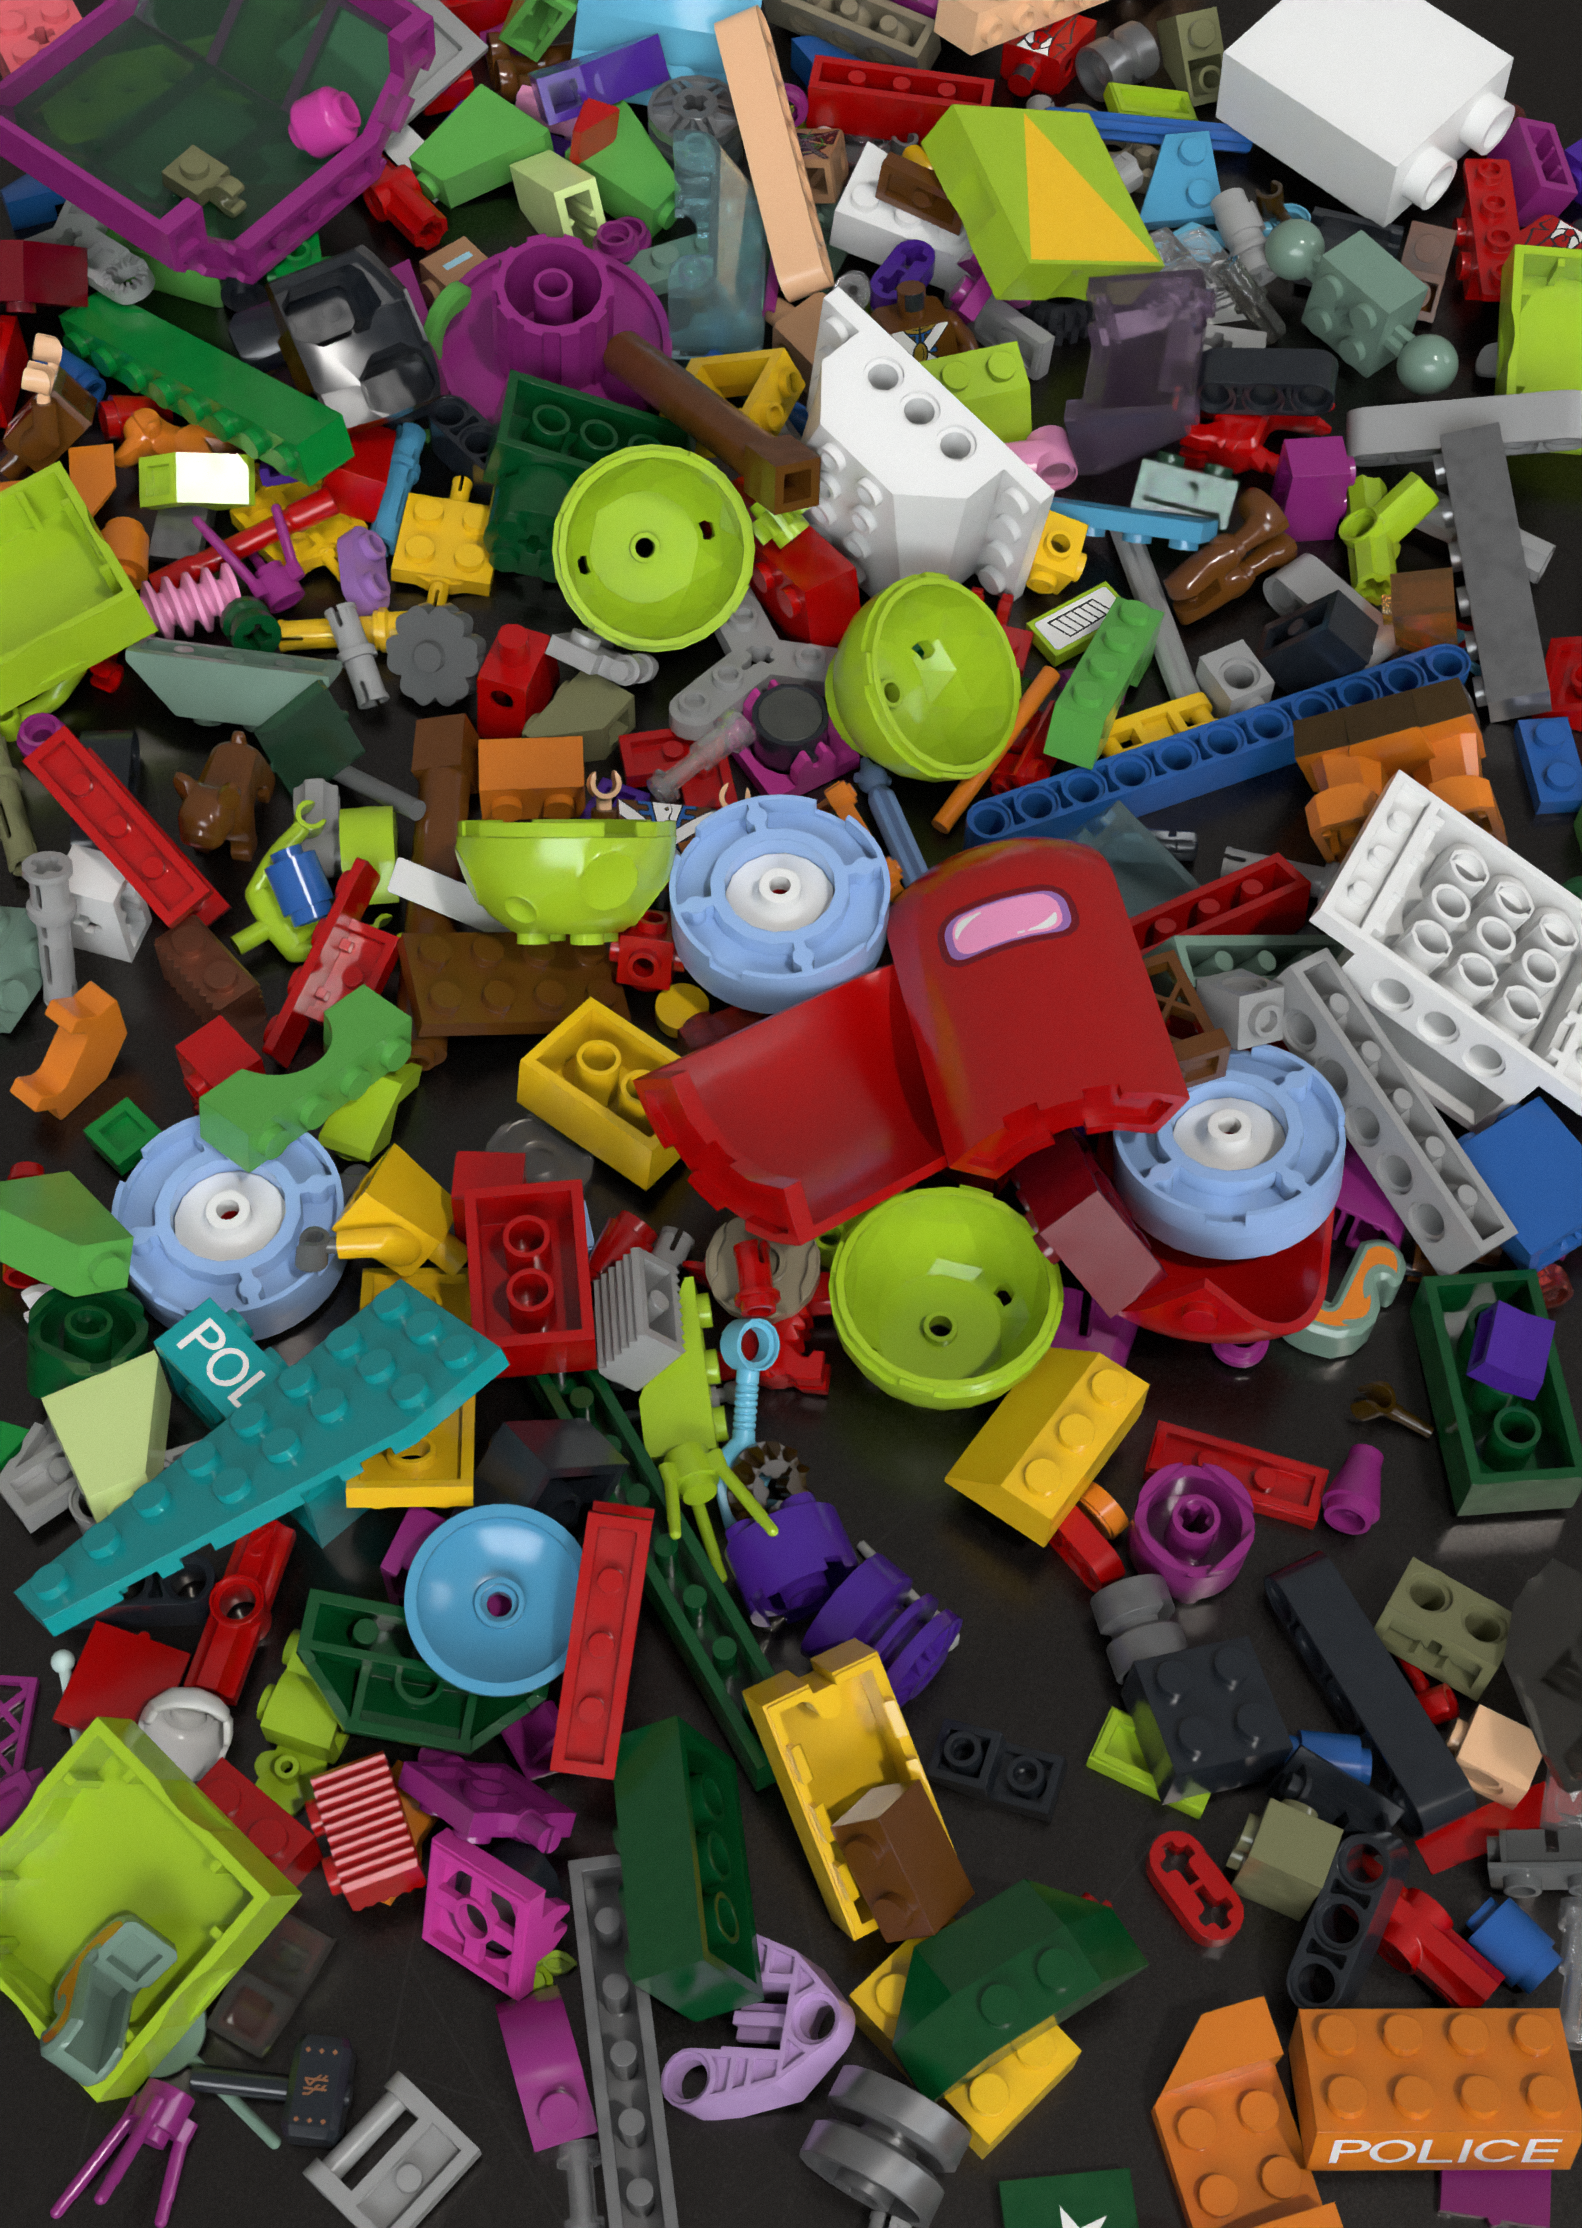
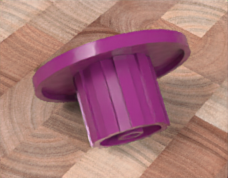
(550, 317)

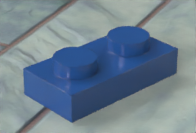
(1550, 764)

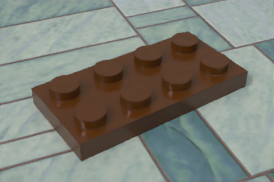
(502, 987)

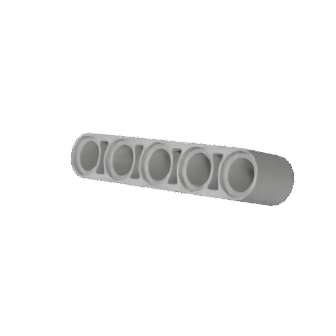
(1412, 430)

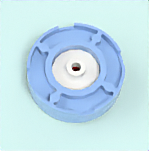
(778, 902)
(1241, 1163)
(228, 1232)

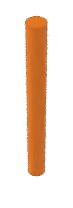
(968, 788)

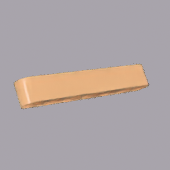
(774, 154)

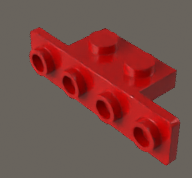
(1486, 227)
(340, 961)

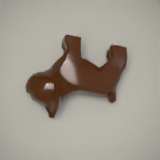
(224, 799)

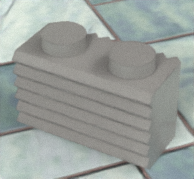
(637, 1319)

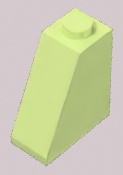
(558, 197)
(113, 1430)

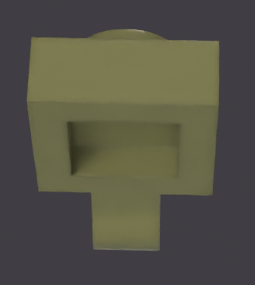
(204, 180)

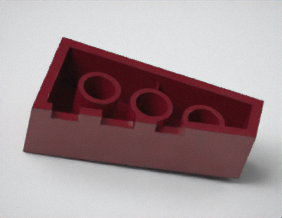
(42, 275)
(1085, 1222)

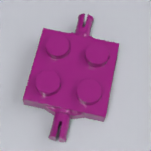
(485, 1800)

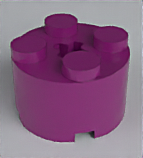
(1184, 1500)

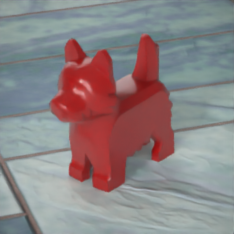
(1239, 440)
(791, 1368)

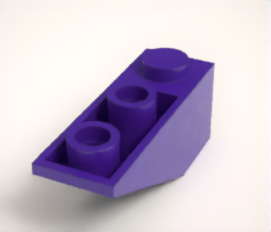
(602, 76)

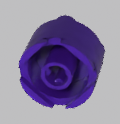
(795, 1568)

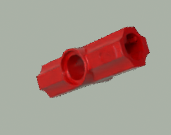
(400, 199)
(229, 1643)
(1424, 1944)

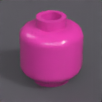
(324, 122)

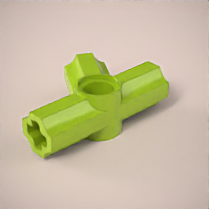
(1375, 526)

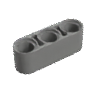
(1309, 580)

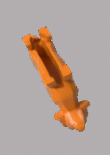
(151, 435)

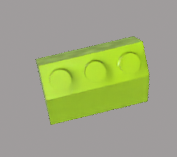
(991, 386)

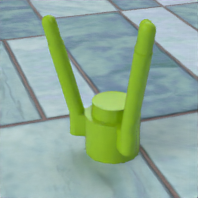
(693, 1475)

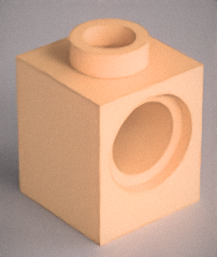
(1495, 1755)

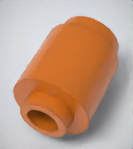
(130, 546)

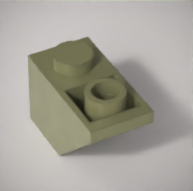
(1193, 53)
(586, 708)

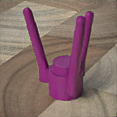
(272, 581)
(150, 2119)

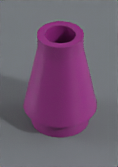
(1355, 1492)

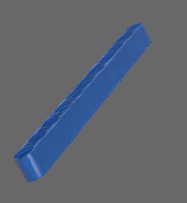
(1199, 757)

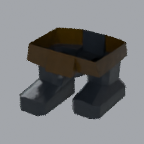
(346, 341)

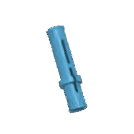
(403, 474)

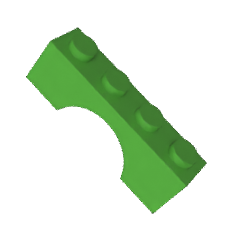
(1099, 682)
(259, 1115)

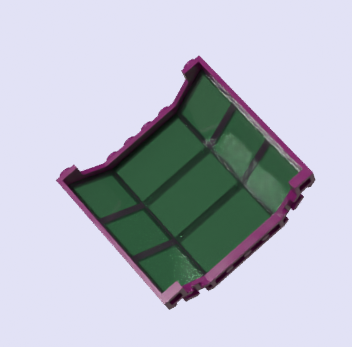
(155, 76)

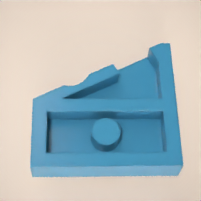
(1181, 183)

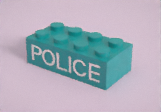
(219, 1369)

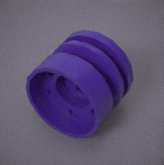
(873, 1612)

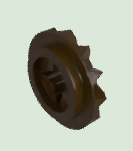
(768, 1461)

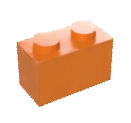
(531, 778)

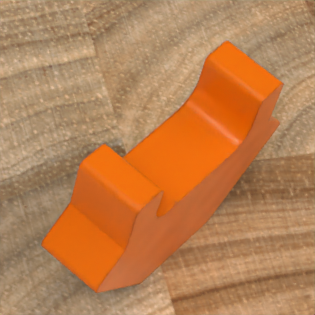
(79, 1054)

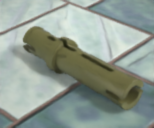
(14, 823)

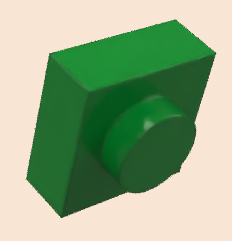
(121, 1135)

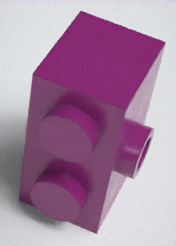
(1537, 168)
(1313, 486)

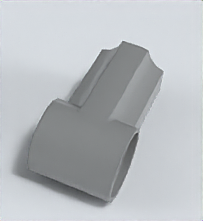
(326, 807)

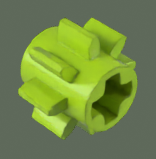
(779, 527)

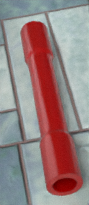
(298, 516)

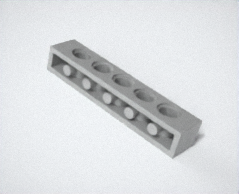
(1391, 1118)

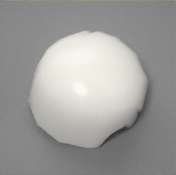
(189, 1728)

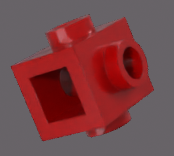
(647, 953)

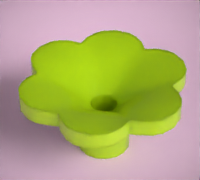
(291, 1788)

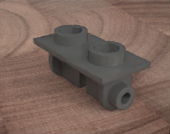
(1524, 1868)

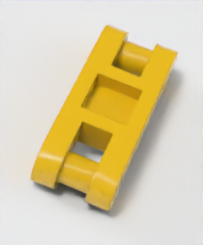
(1159, 722)

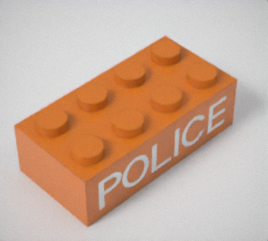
(1434, 2089)

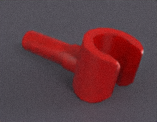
(107, 674)
(1437, 1701)

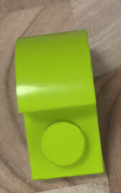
(372, 836)

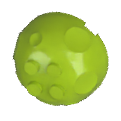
(566, 874)

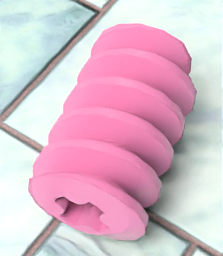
(190, 600)

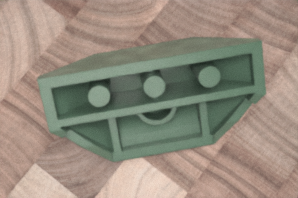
(225, 682)

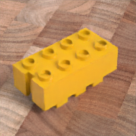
(828, 1746)

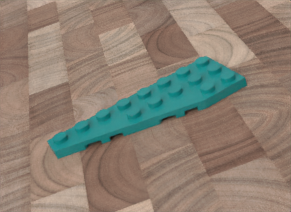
(358, 1392)

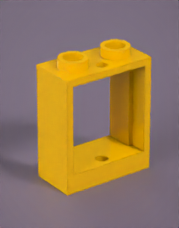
(763, 375)

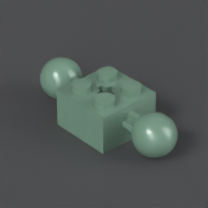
(1363, 305)

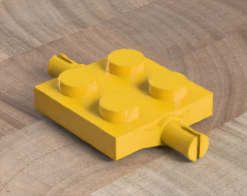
(444, 545)
(312, 547)

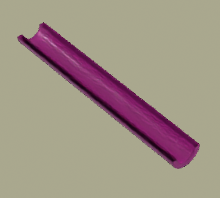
(771, 290)

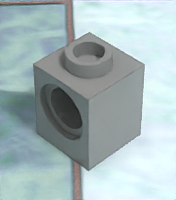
(1233, 680)
(1244, 1006)

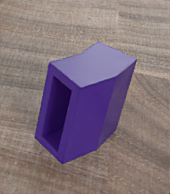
(1511, 1350)

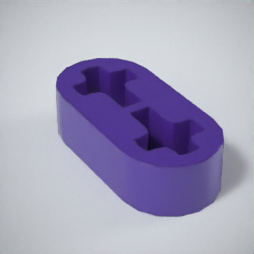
(893, 271)

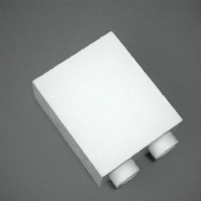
(1367, 97)

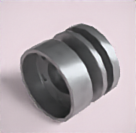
(694, 104)

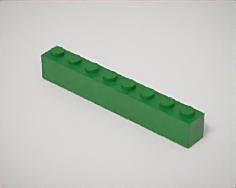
(209, 388)

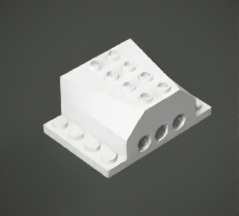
(910, 469)
(1460, 956)

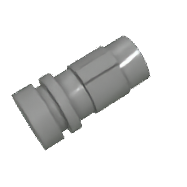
(1242, 232)

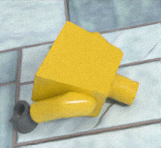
(388, 1215)

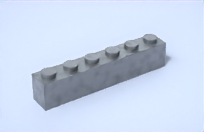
(1494, 573)
(621, 2055)

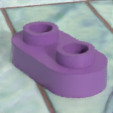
(363, 570)

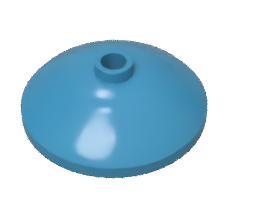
(486, 1555)

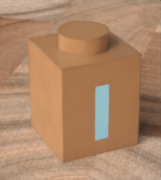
(447, 266)

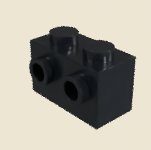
(1317, 643)

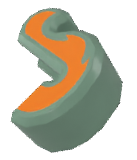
(1349, 1319)
(98, 1997)

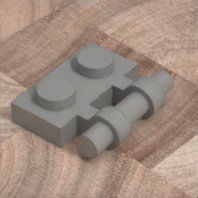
(598, 656)

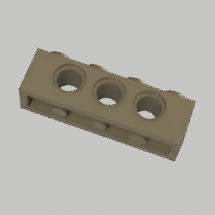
(866, 28)

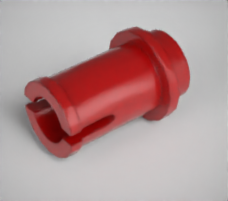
(755, 1281)

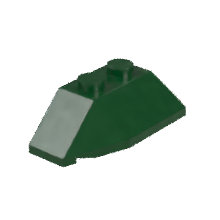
(384, 1688)
(1005, 1981)

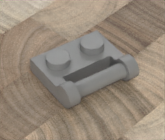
(409, 2176)

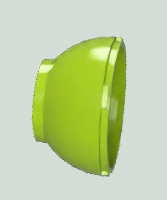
(687, 581)
(931, 713)
(941, 1263)

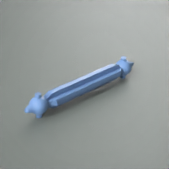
(890, 820)

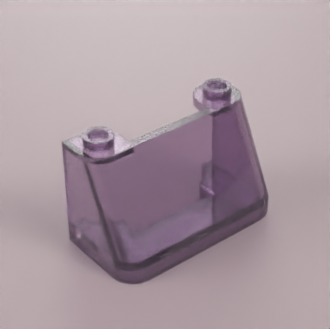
(1140, 367)

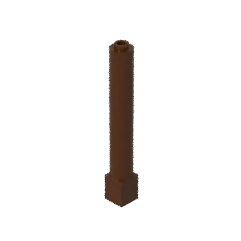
(775, 470)
(447, 774)

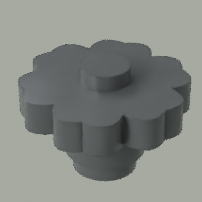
(436, 654)

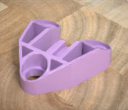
(761, 2080)

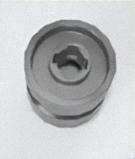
(1122, 57)
(1138, 1621)

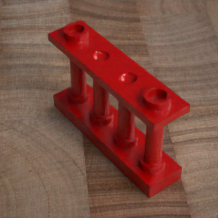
(124, 830)
(602, 1639)

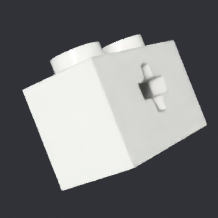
(109, 910)

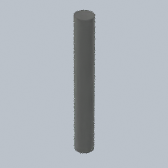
(381, 792)

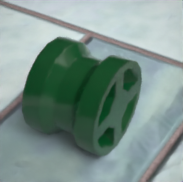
(240, 619)

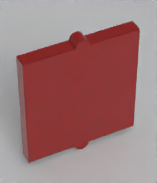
(118, 1677)

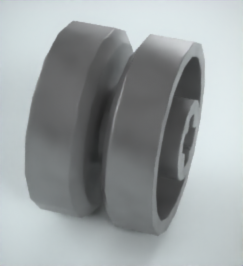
(885, 2145)

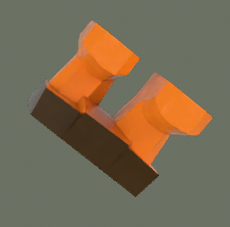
(1358, 748)

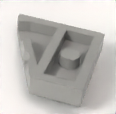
(37, 1478)

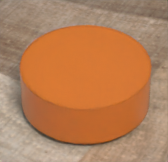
(1103, 1511)

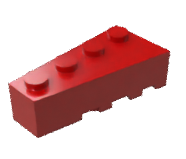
(803, 584)

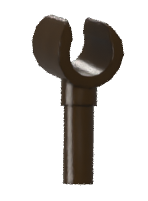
(1272, 205)
(1383, 1402)

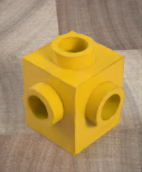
(1058, 555)

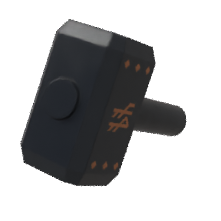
(313, 2092)

